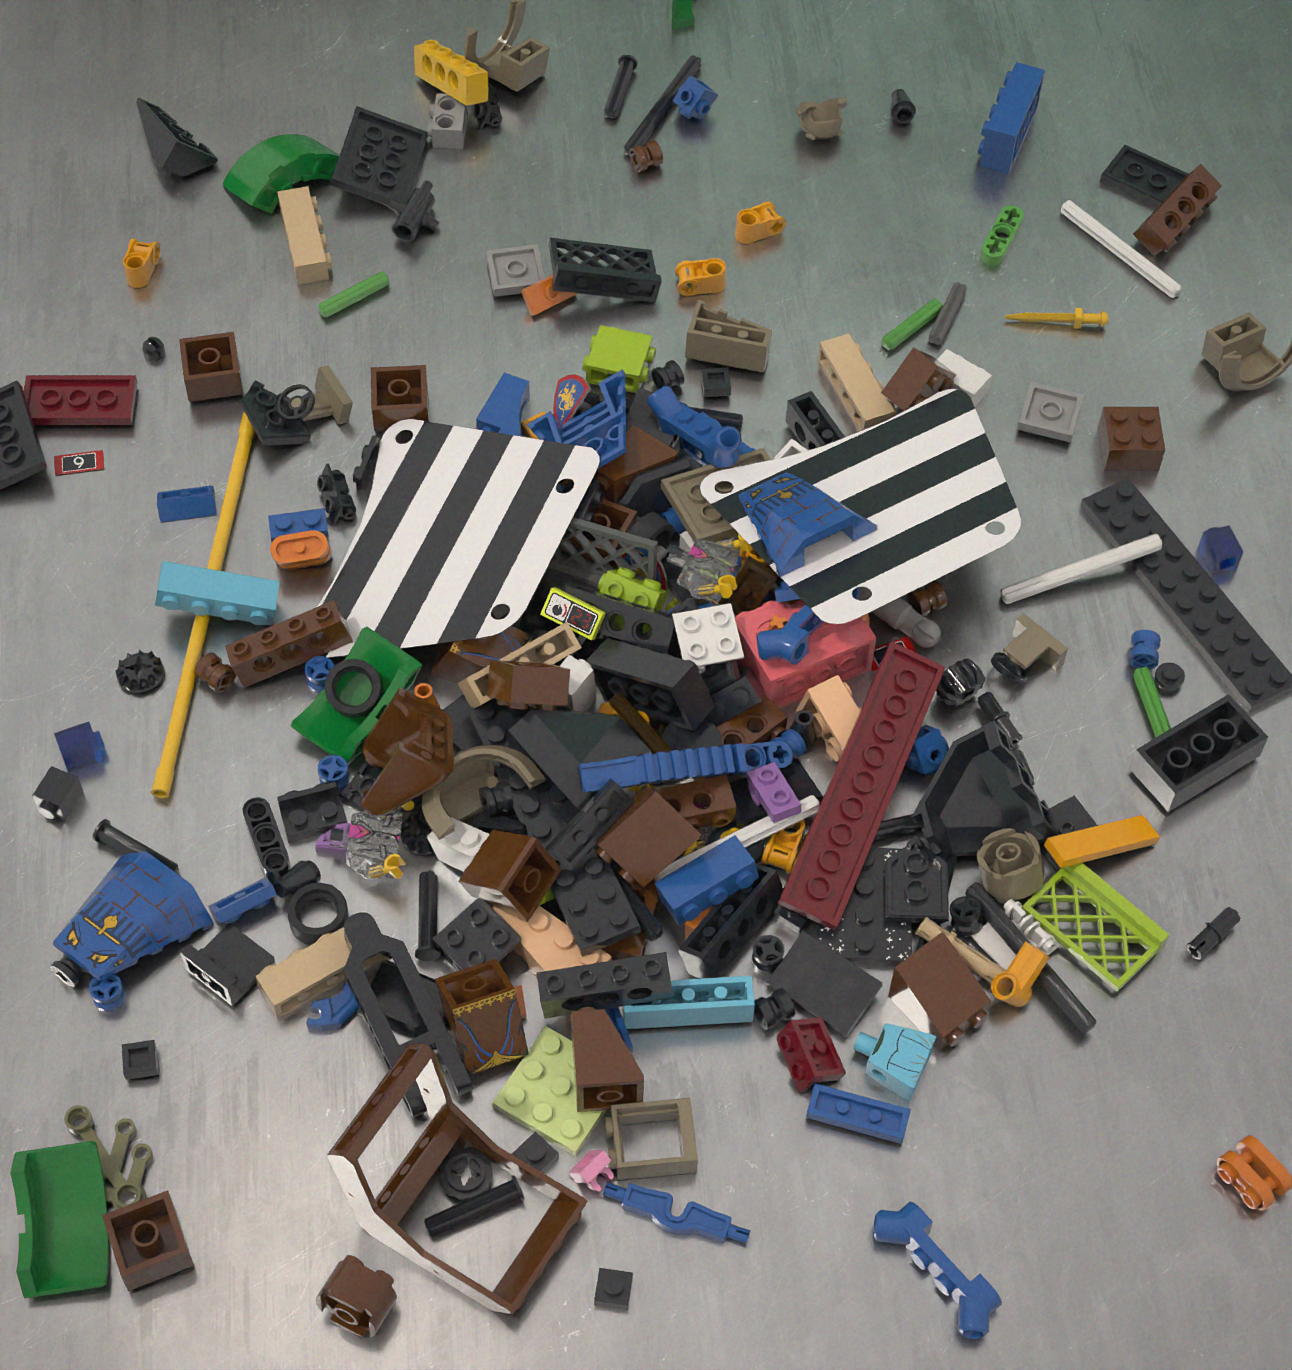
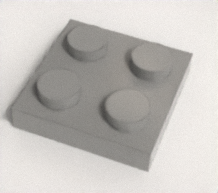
(514, 269)
(1050, 412)

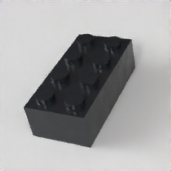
(652, 683)
(1198, 752)

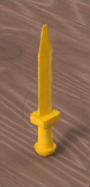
(1077, 318)

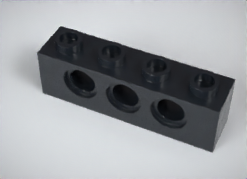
(811, 422)
(635, 615)
(731, 925)
(605, 984)

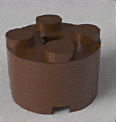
(357, 1297)

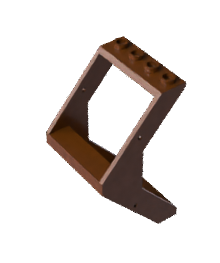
(446, 1127)

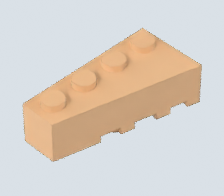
(832, 713)
(548, 943)

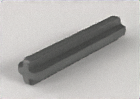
(947, 313)

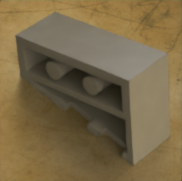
(727, 341)

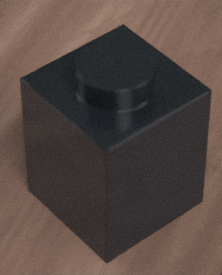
(57, 794)

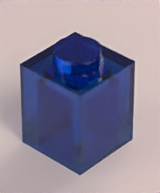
(1220, 549)
(79, 746)

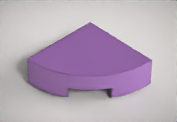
(323, 841)

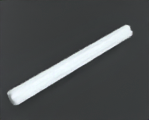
(1121, 249)
(1081, 568)
(750, 833)

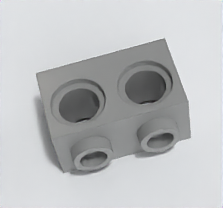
(448, 122)

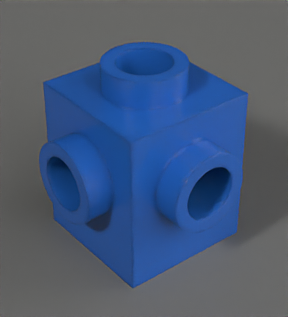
(695, 98)
(927, 751)

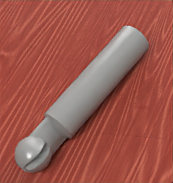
(902, 617)

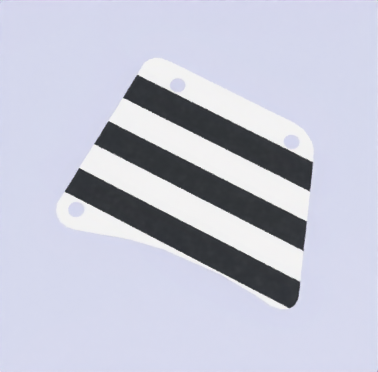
(917, 477)
(455, 531)

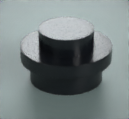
(1169, 676)

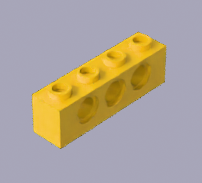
(451, 72)

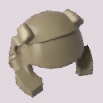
(821, 119)

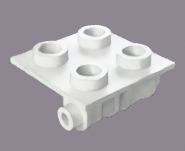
(708, 635)
(996, 946)

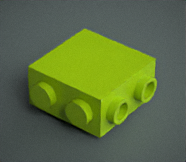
(618, 350)
(624, 585)

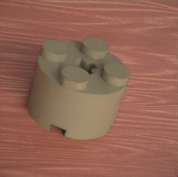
(1010, 865)

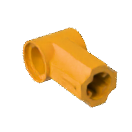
(1021, 974)

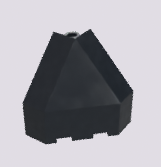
(568, 738)
(978, 793)

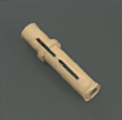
(973, 959)

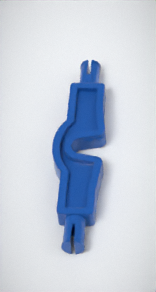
(694, 1218)

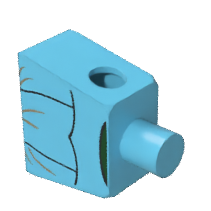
(896, 1057)

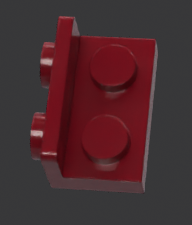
(810, 1052)

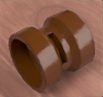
(646, 156)
(928, 598)
(217, 674)

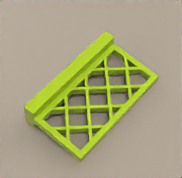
(1115, 910)

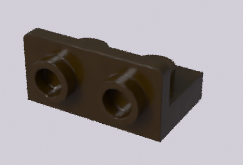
(753, 584)

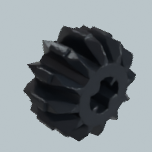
(960, 682)

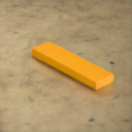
(1101, 841)

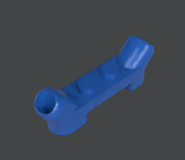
(677, 418)
(792, 640)
(975, 1297)

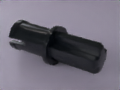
(995, 713)
(1213, 932)

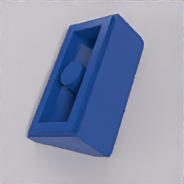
(186, 503)

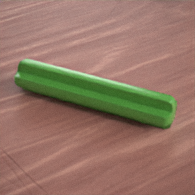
(353, 294)
(911, 324)
(1151, 701)

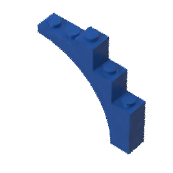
(505, 408)

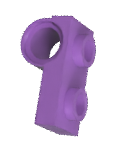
(773, 792)

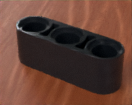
(262, 830)

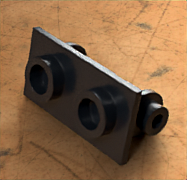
(488, 111)
(331, 486)

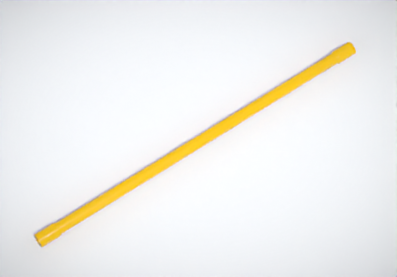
(165, 771)

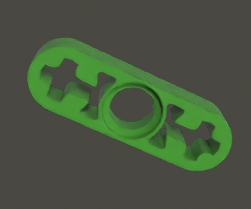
(1002, 244)

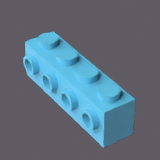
(217, 593)
(696, 1003)

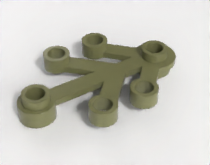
(112, 1163)

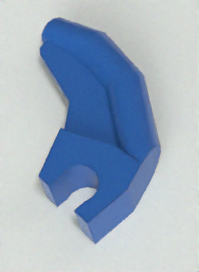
(333, 1011)

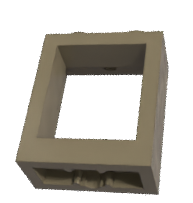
(652, 1112)

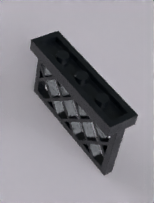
(596, 279)

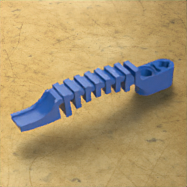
(683, 764)

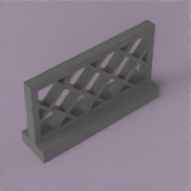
(591, 571)

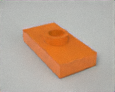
(541, 296)

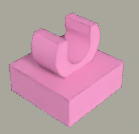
(589, 1167)

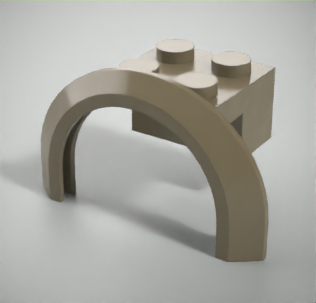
(509, 64)
(1241, 357)
(460, 792)

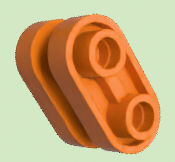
(300, 550)
(1254, 1173)

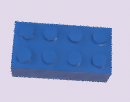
(1010, 117)

